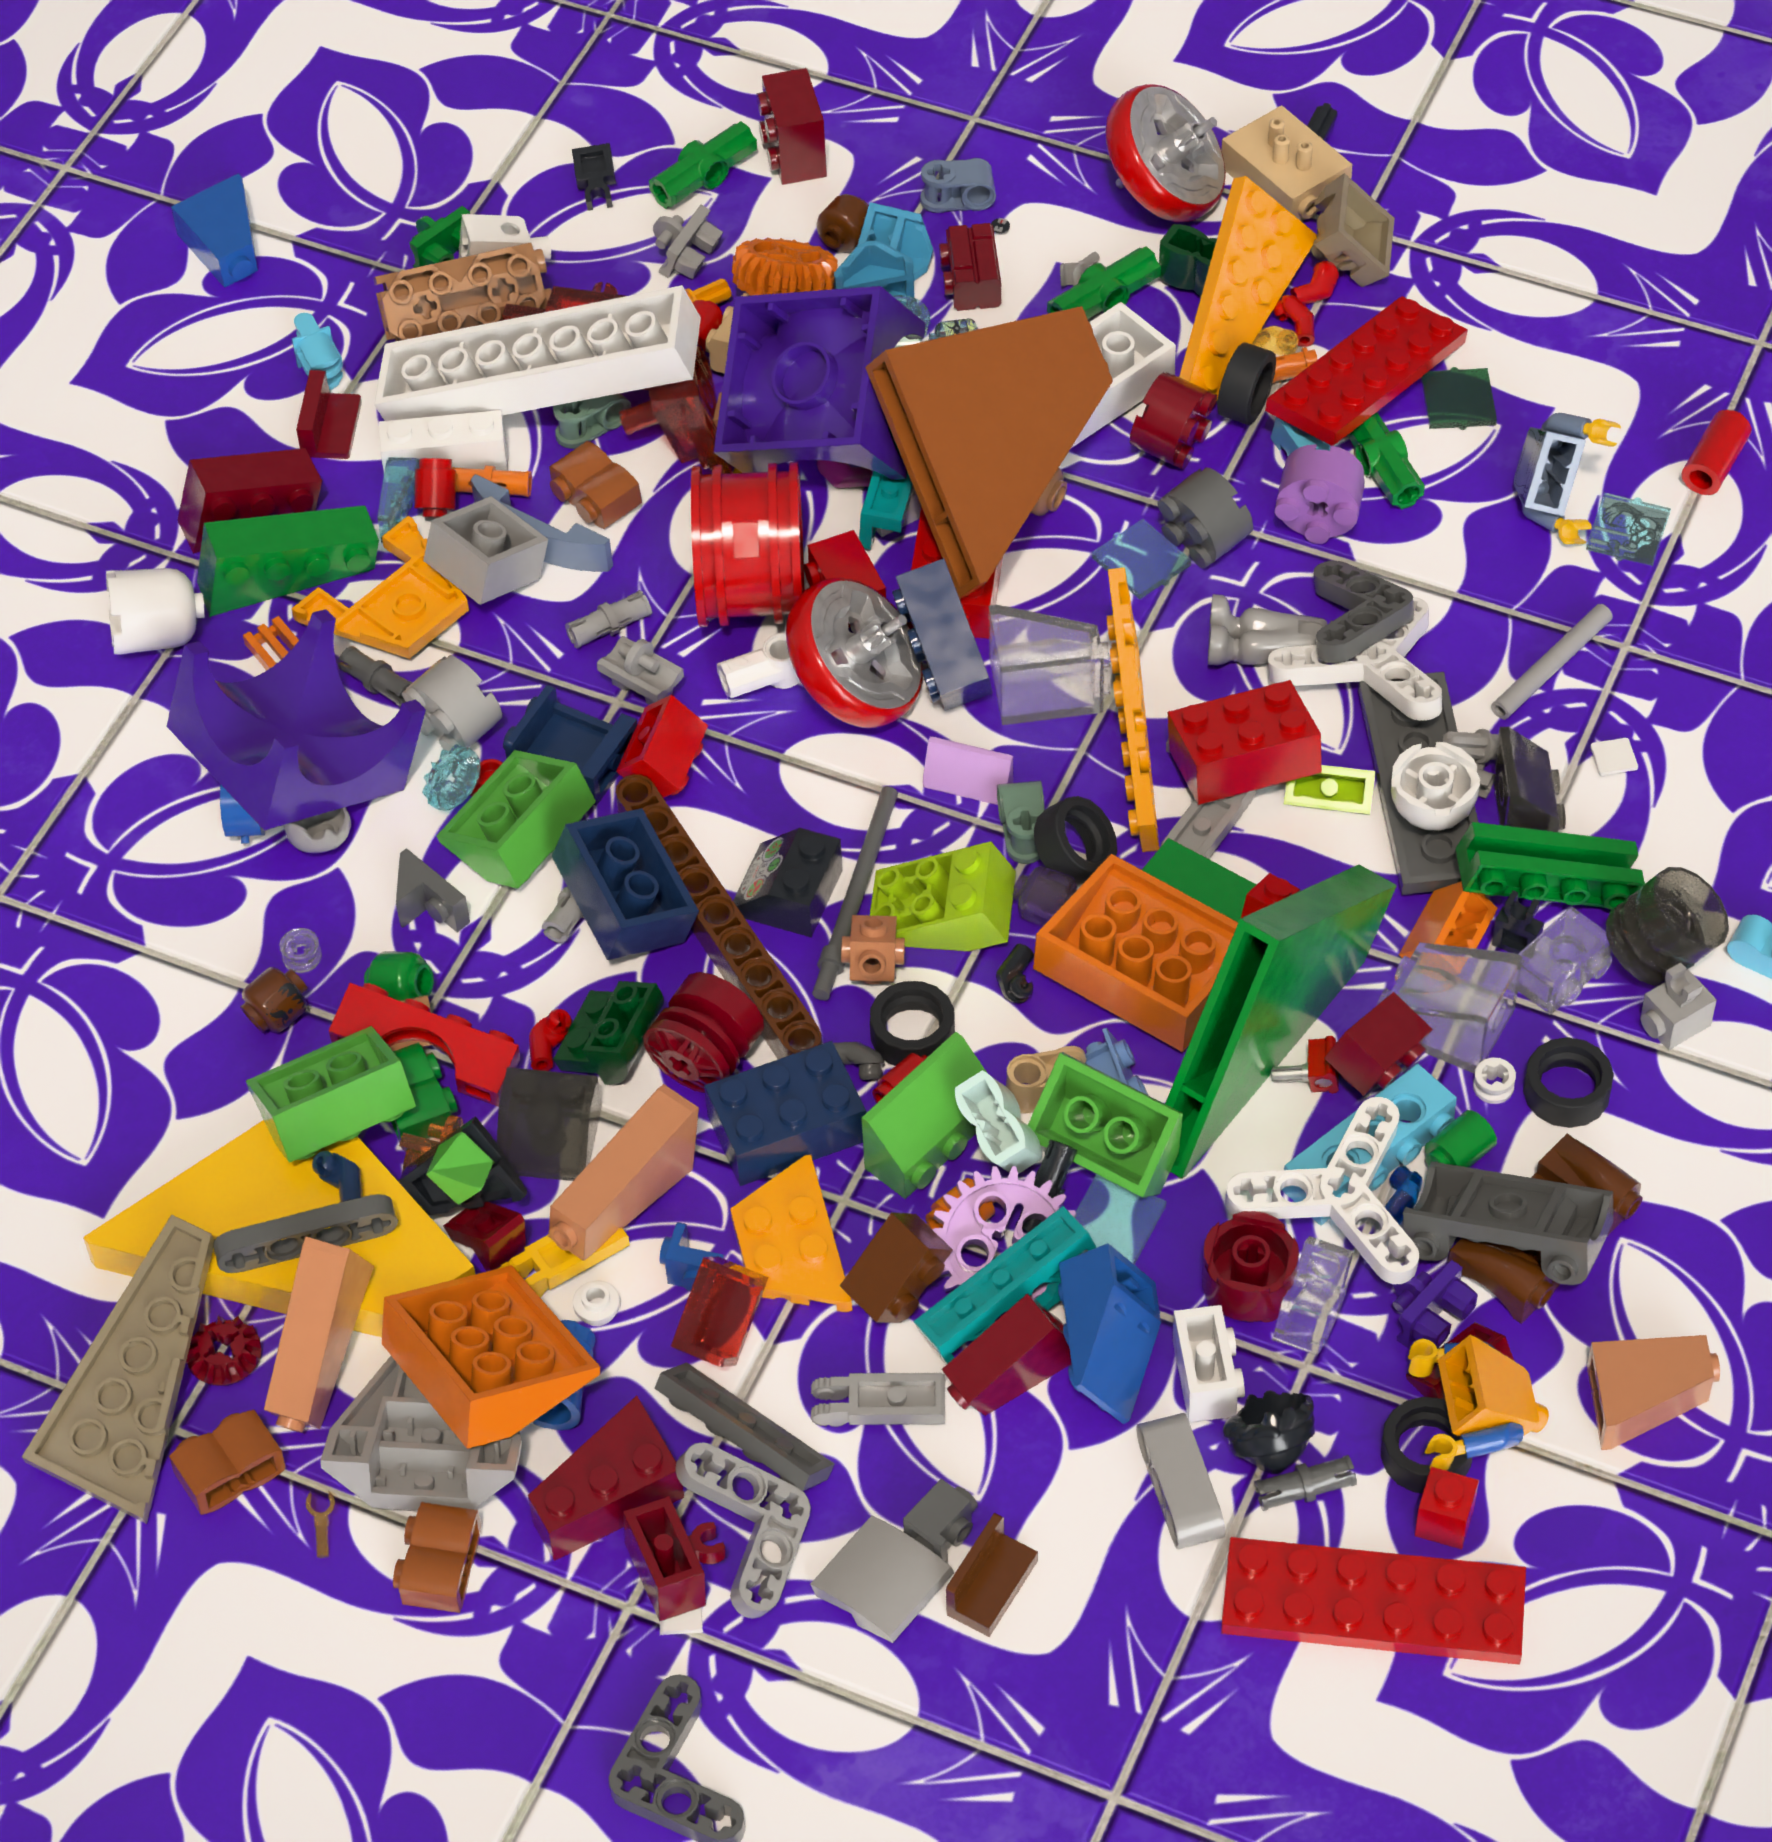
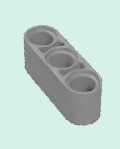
(1180, 1480)

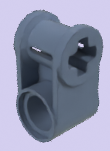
(961, 185)

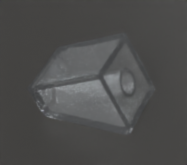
(1046, 666)
(1461, 996)

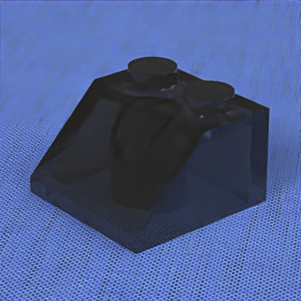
(1526, 784)
(548, 1122)

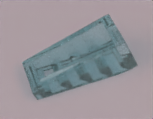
(397, 492)

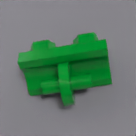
(437, 239)

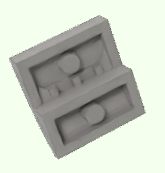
(882, 1578)

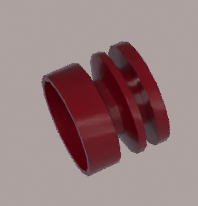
(703, 1031)

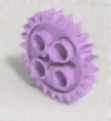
(965, 1226)

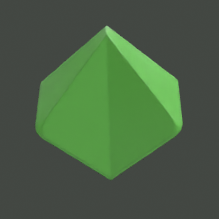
(460, 1167)

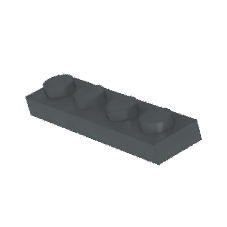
(744, 1426)

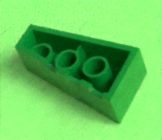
(282, 554)

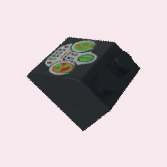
(791, 881)

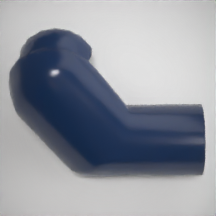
(339, 1173)

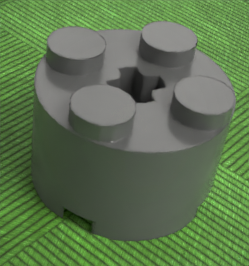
(1204, 516)

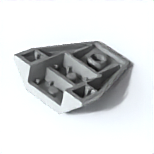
(402, 1453)

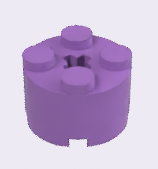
(1320, 492)

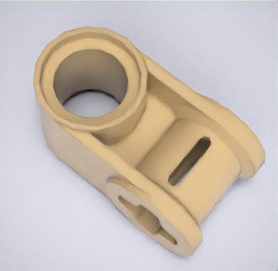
(1035, 1071)

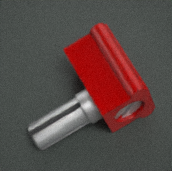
(1317, 1072)

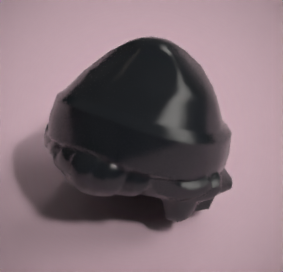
(1272, 1430)

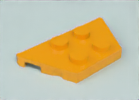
(790, 1238)

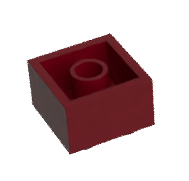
(792, 126)

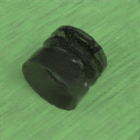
(1667, 923)

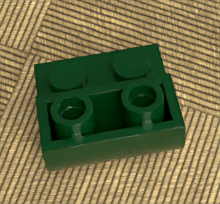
(610, 1031)

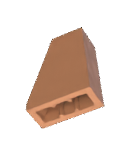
(1647, 1383)

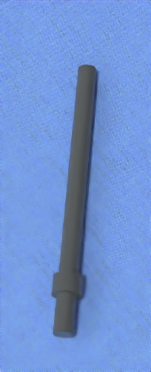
(830, 956)

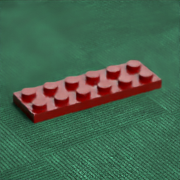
(1366, 370)
(1374, 1600)

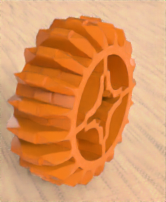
(782, 267)

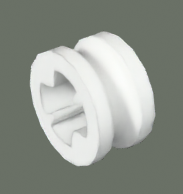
(1491, 1069)

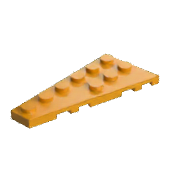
(1248, 273)
(1132, 718)

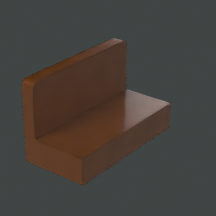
(989, 1578)

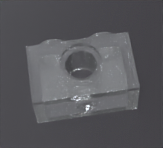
(1571, 941)

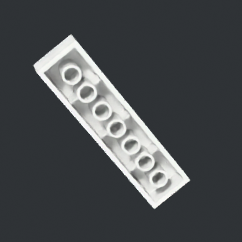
(543, 358)

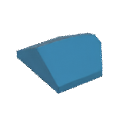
(901, 231)
(876, 265)

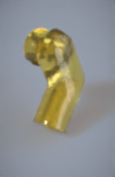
(1277, 339)

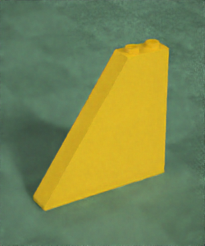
(255, 1184)

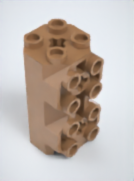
(461, 292)

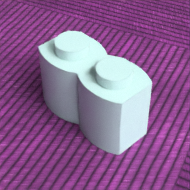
(998, 1122)

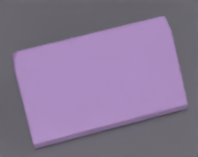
(966, 770)

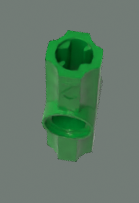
(703, 165)
(1106, 286)
(1386, 458)

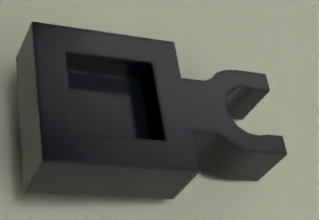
(594, 172)
(1516, 925)

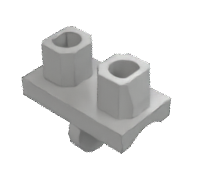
(680, 239)
(640, 669)

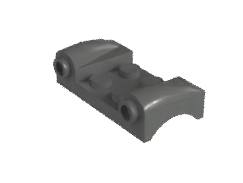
(1515, 1211)

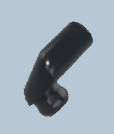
(1011, 976)

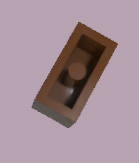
(896, 1268)

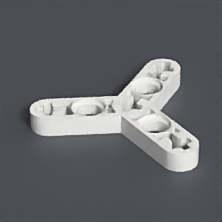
(1374, 666)
(1348, 1208)

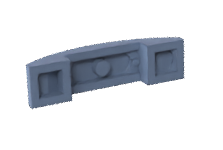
(575, 550)

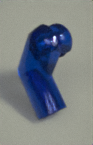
(1407, 1188)

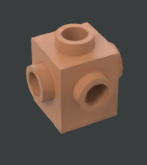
(873, 949)

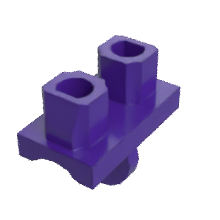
(1424, 1299)

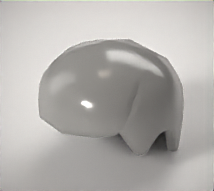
(319, 832)

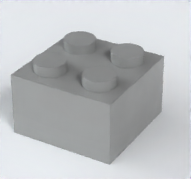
(485, 550)

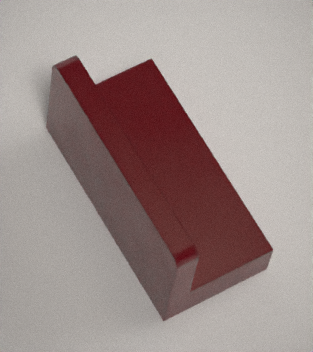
(327, 419)

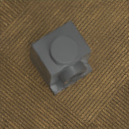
(941, 1518)

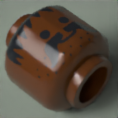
(274, 999)

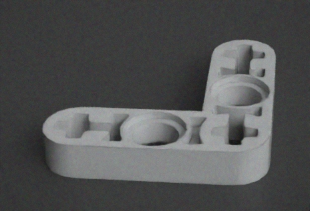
(768, 1520)

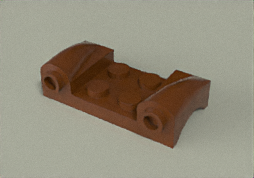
(1517, 1274)

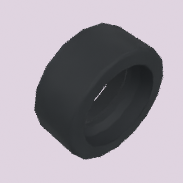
(1246, 383)
(1090, 824)
(910, 996)
(1574, 1054)
(1411, 1414)

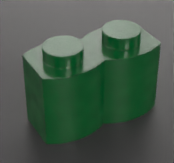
(1185, 257)

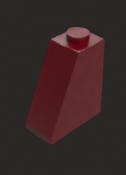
(1009, 1357)

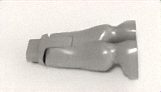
(1255, 633)

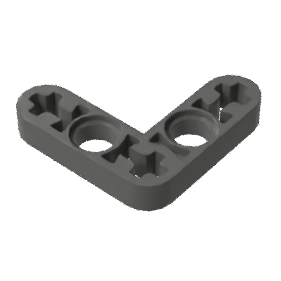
(1374, 613)
(655, 1766)

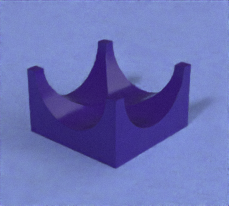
(802, 381)
(291, 735)

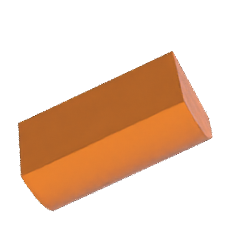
(1451, 919)

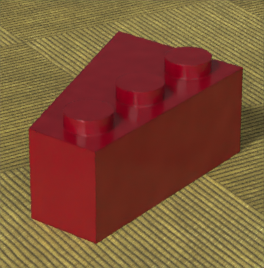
(246, 488)
(608, 1474)

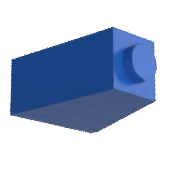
(219, 230)

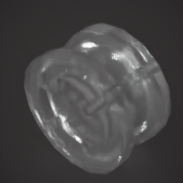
(297, 938)

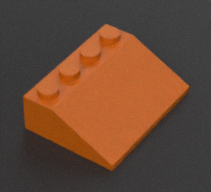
(1137, 950)
(485, 1353)

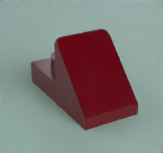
(491, 1231)

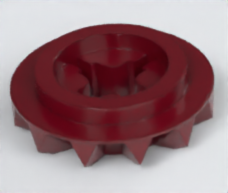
(220, 1368)

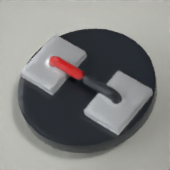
(1000, 225)

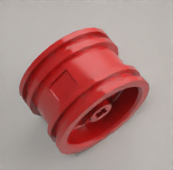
(746, 543)

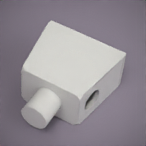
(496, 232)

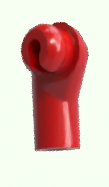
(1321, 284)
(1302, 317)
(546, 1036)

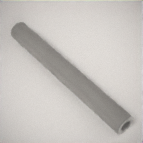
(1551, 661)

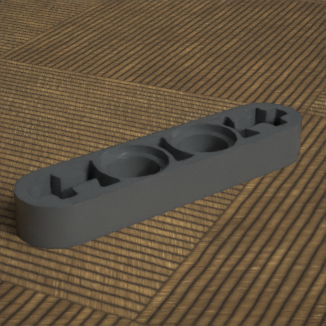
(349, 1223)

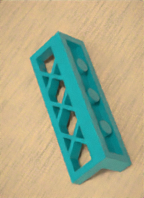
(884, 505)
(1003, 1282)

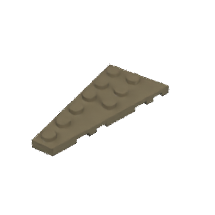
(122, 1397)

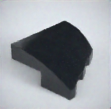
(500, 1184)

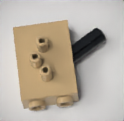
(1287, 157)

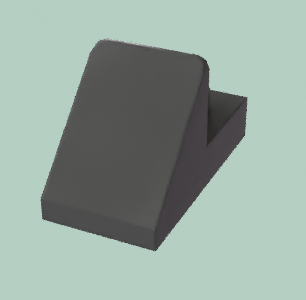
(424, 889)

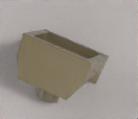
(1353, 231)

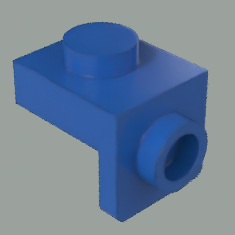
(680, 1260)

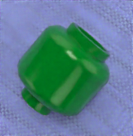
(400, 974)

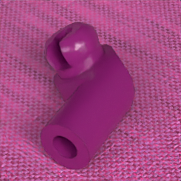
(843, 475)

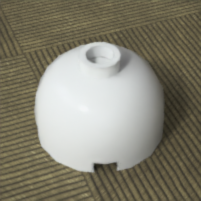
(1435, 785)

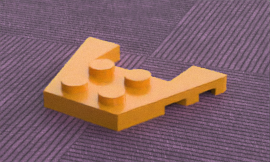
(403, 609)

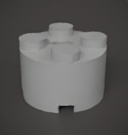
(453, 703)

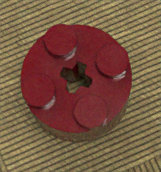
(1173, 419)
(1249, 1266)

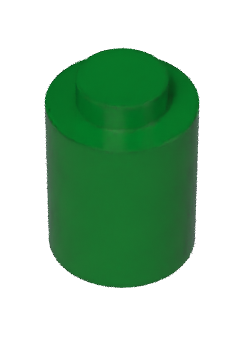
(1462, 1141)

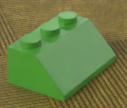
(517, 817)
(331, 1094)
(920, 1121)
(1110, 1124)

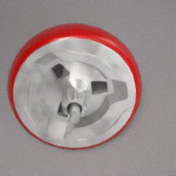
(1168, 173)
(837, 662)

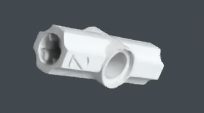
(759, 668)

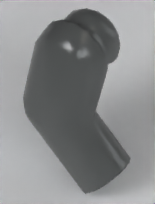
(867, 1058)

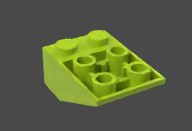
(949, 899)

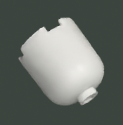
(151, 609)

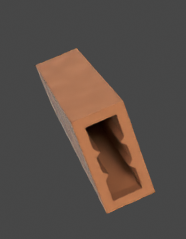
(627, 1174)
(316, 1333)

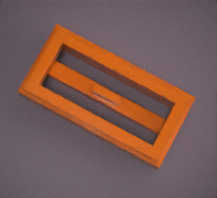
(268, 635)

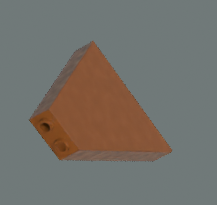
(988, 426)

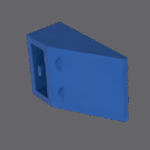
(1108, 1326)

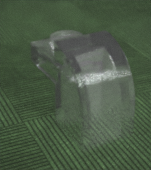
(1315, 1296)

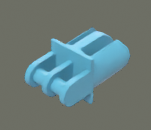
(316, 349)

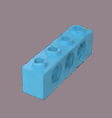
(1418, 1099)

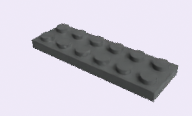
(1422, 857)

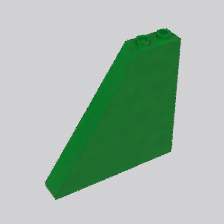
(1267, 995)

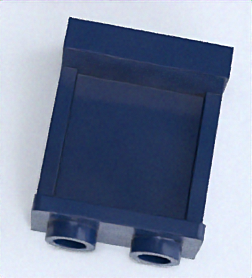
(572, 736)

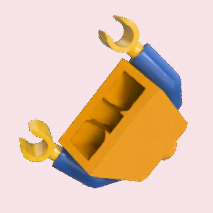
(1485, 1398)

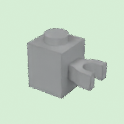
(1677, 1008)

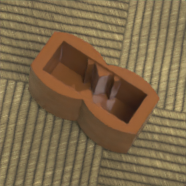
(594, 485)
(227, 1461)
(439, 1557)

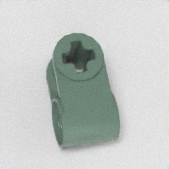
(590, 416)
(1018, 810)

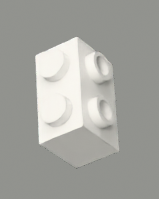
(1206, 1364)

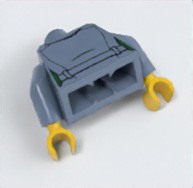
(1550, 467)

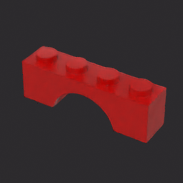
(477, 1056)

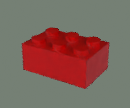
(1244, 742)

